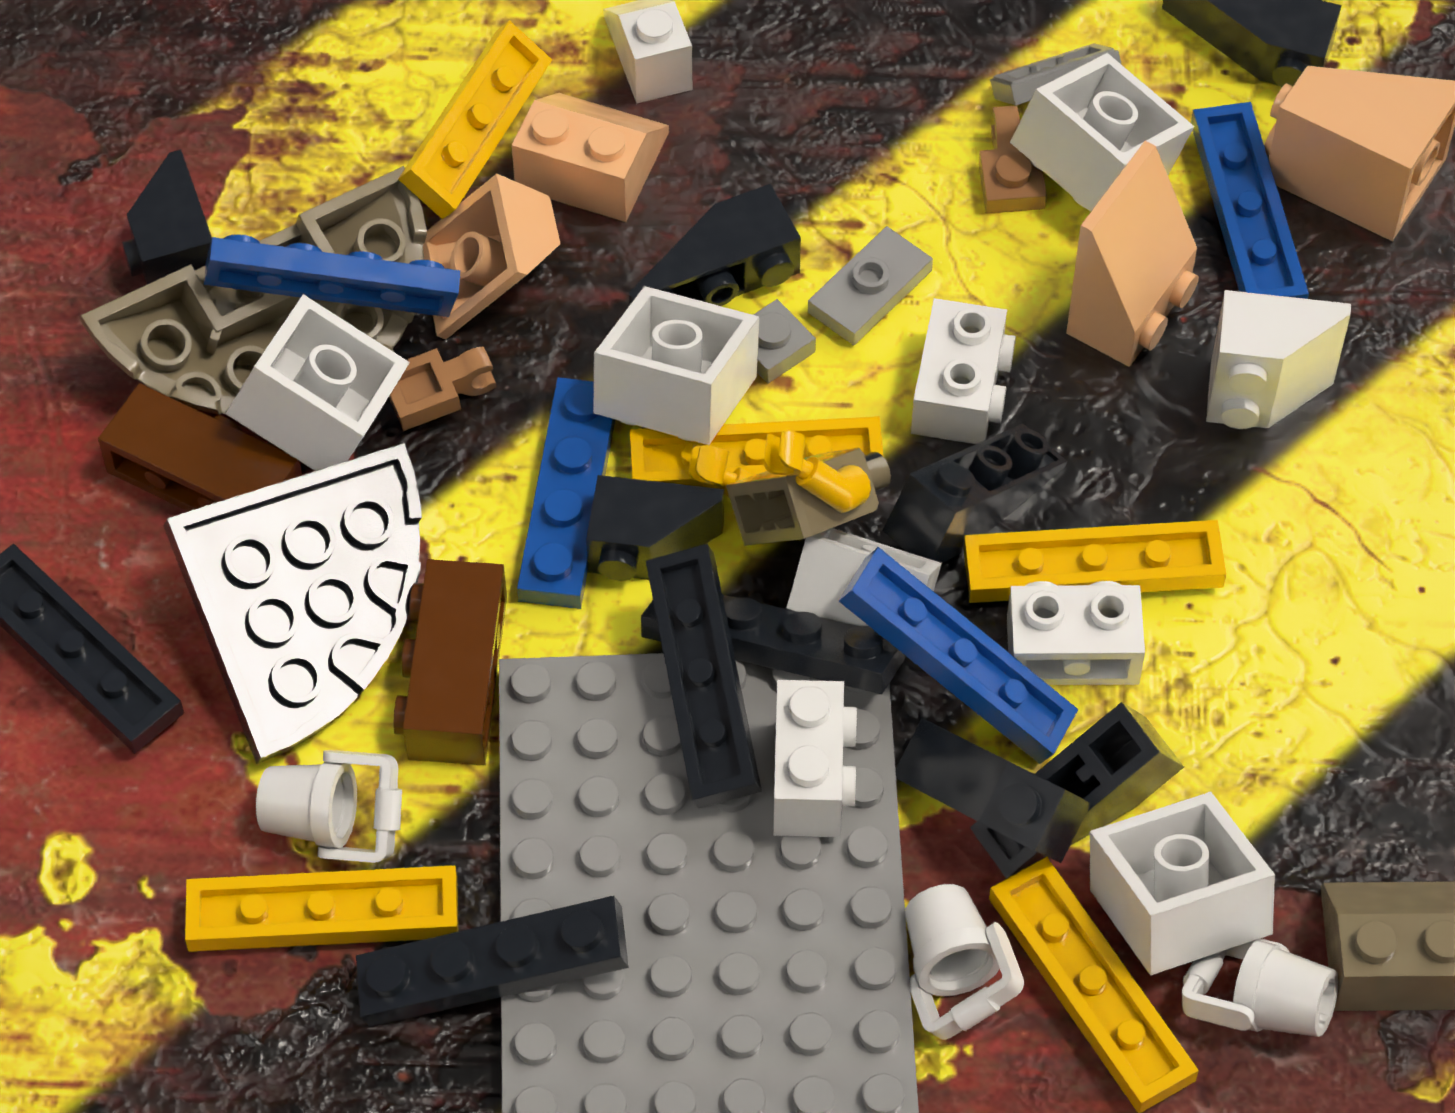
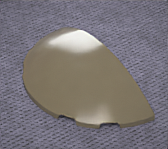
(206, 339)

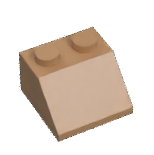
(586, 154)

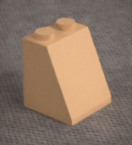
(1361, 142)

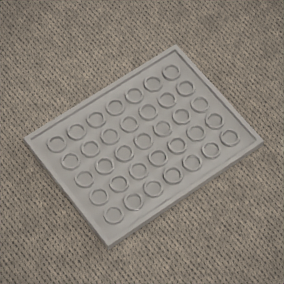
(753, 957)

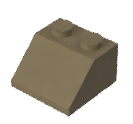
(1391, 944)

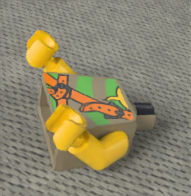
(795, 493)

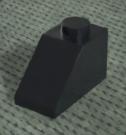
(167, 224)
(647, 520)

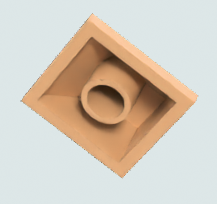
(493, 242)

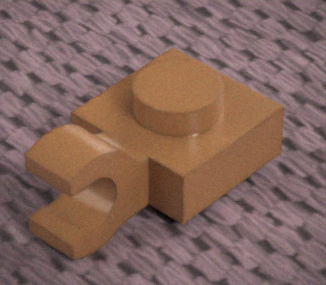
(1006, 174)
(432, 386)

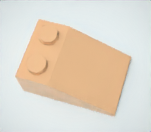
(1132, 262)

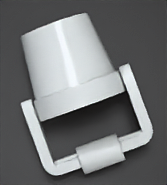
(321, 804)
(956, 956)
(1270, 992)

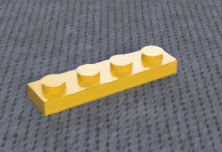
(475, 120)
(667, 458)
(1143, 555)
(321, 908)
(1093, 985)

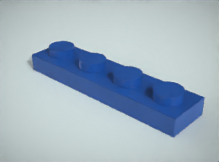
(1247, 201)
(349, 279)
(572, 458)
(958, 655)

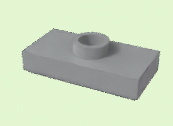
(1020, 83)
(870, 285)

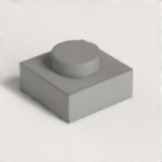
(781, 341)

